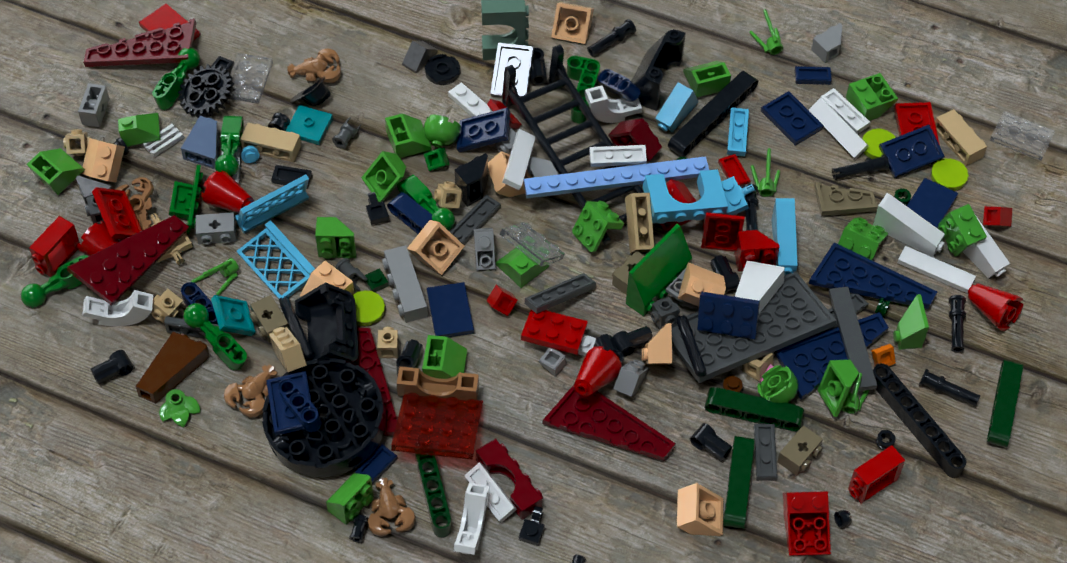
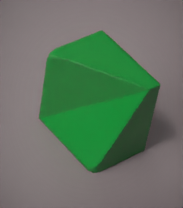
(436, 159)

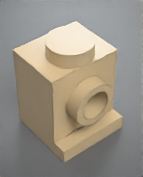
(387, 343)
(758, 366)

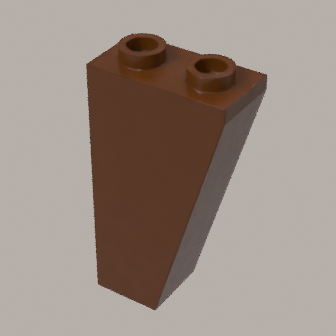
(171, 366)

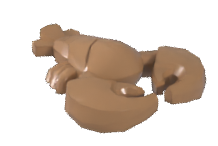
(315, 67)
(139, 201)
(252, 389)
(389, 507)

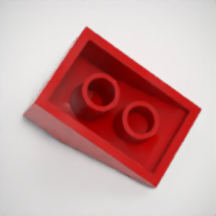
(721, 231)

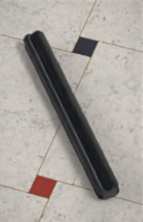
(295, 327)

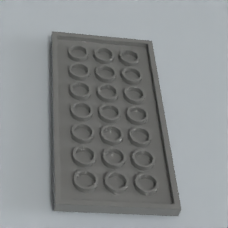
(786, 319)

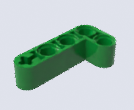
(587, 72)

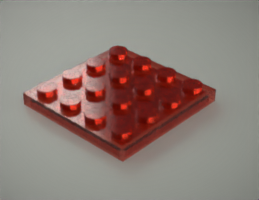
(437, 426)

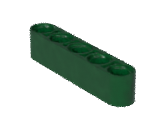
(1005, 403)
(754, 409)
(739, 482)
(434, 497)

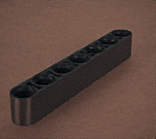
(712, 113)
(921, 428)

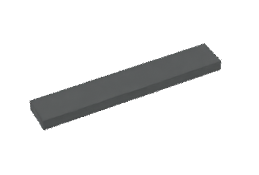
(852, 336)

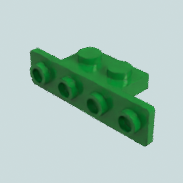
(183, 199)

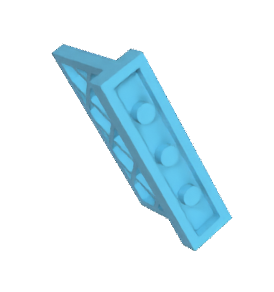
(273, 204)
(288, 249)

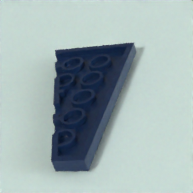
(867, 278)
(812, 355)

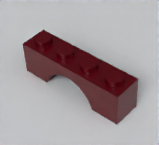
(497, 461)

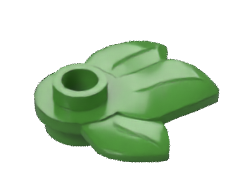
(180, 409)

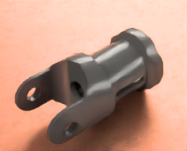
(345, 134)
(350, 271)

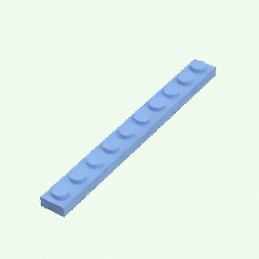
(612, 177)

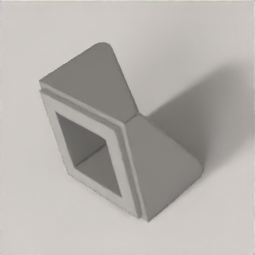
(553, 361)

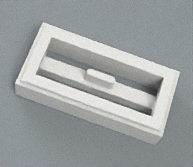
(165, 134)

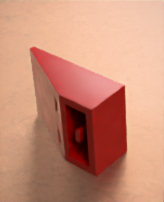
(807, 522)

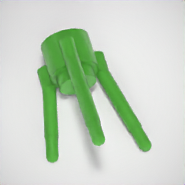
(773, 43)
(766, 186)
(227, 268)
(852, 403)

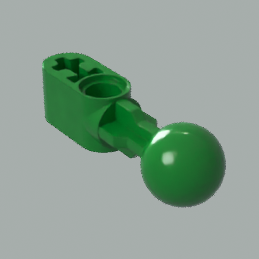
(169, 85)
(230, 140)
(421, 194)
(34, 295)
(197, 316)

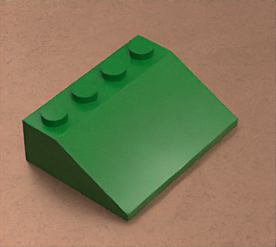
(657, 271)

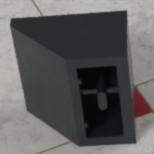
(472, 179)

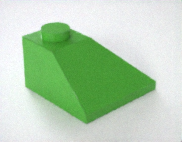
(139, 129)
(384, 174)
(519, 267)
(912, 326)
(837, 384)

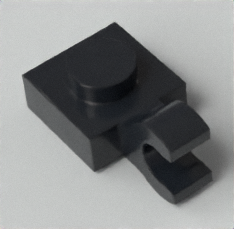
(376, 210)
(532, 529)

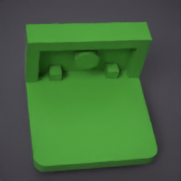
(594, 223)
(961, 229)
(862, 237)

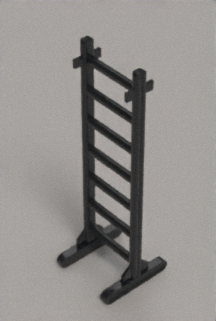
(558, 79)

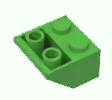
(708, 78)
(871, 96)
(406, 135)
(55, 169)
(334, 239)
(443, 357)
(351, 498)

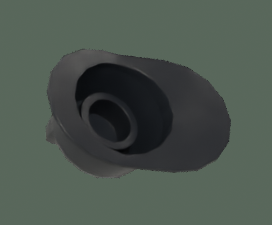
(314, 94)

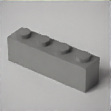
(405, 284)

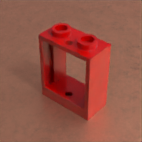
(54, 246)
(876, 474)

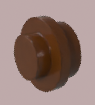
(733, 383)

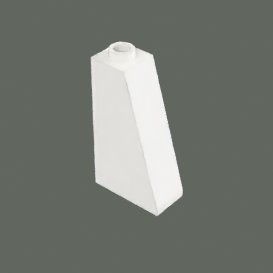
(908, 226)
(987, 256)
(760, 282)

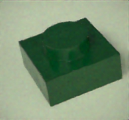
(376, 280)

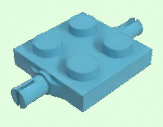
(735, 196)

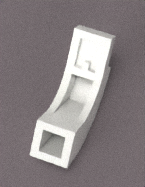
(610, 110)
(121, 313)
(472, 519)

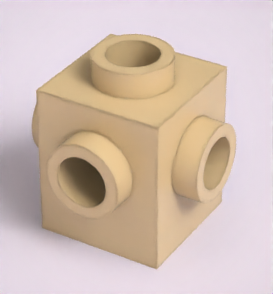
(71, 145)
(449, 200)
(165, 305)

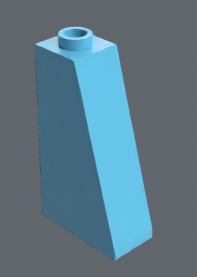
(784, 233)

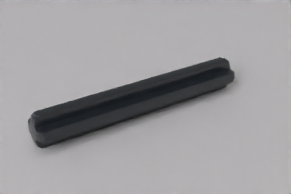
(691, 346)

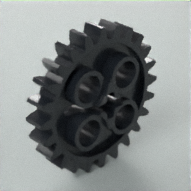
(206, 91)

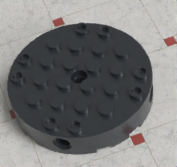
(349, 431)

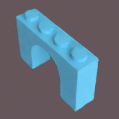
(667, 209)

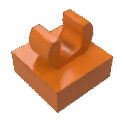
(884, 355)

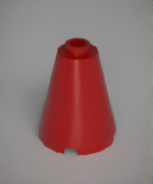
(225, 192)
(96, 239)
(996, 305)
(597, 371)

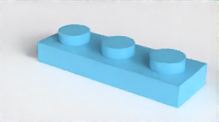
(738, 131)

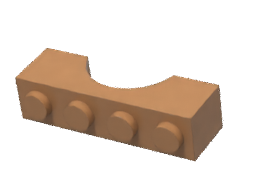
(413, 380)

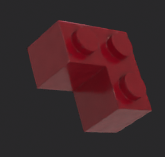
(635, 133)

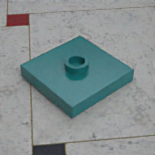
(310, 124)
(233, 315)

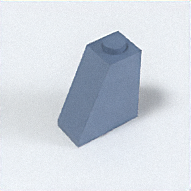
(202, 143)

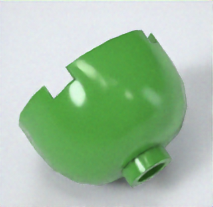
(440, 131)
(778, 385)

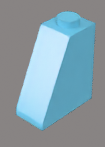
(676, 107)

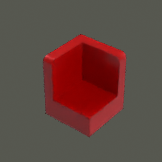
(997, 216)
(502, 300)

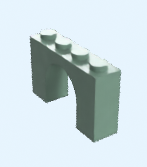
(504, 13)

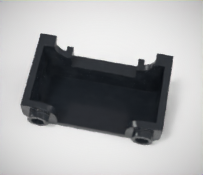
(662, 54)
(330, 322)

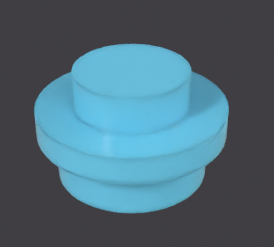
(250, 154)

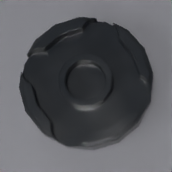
(442, 69)

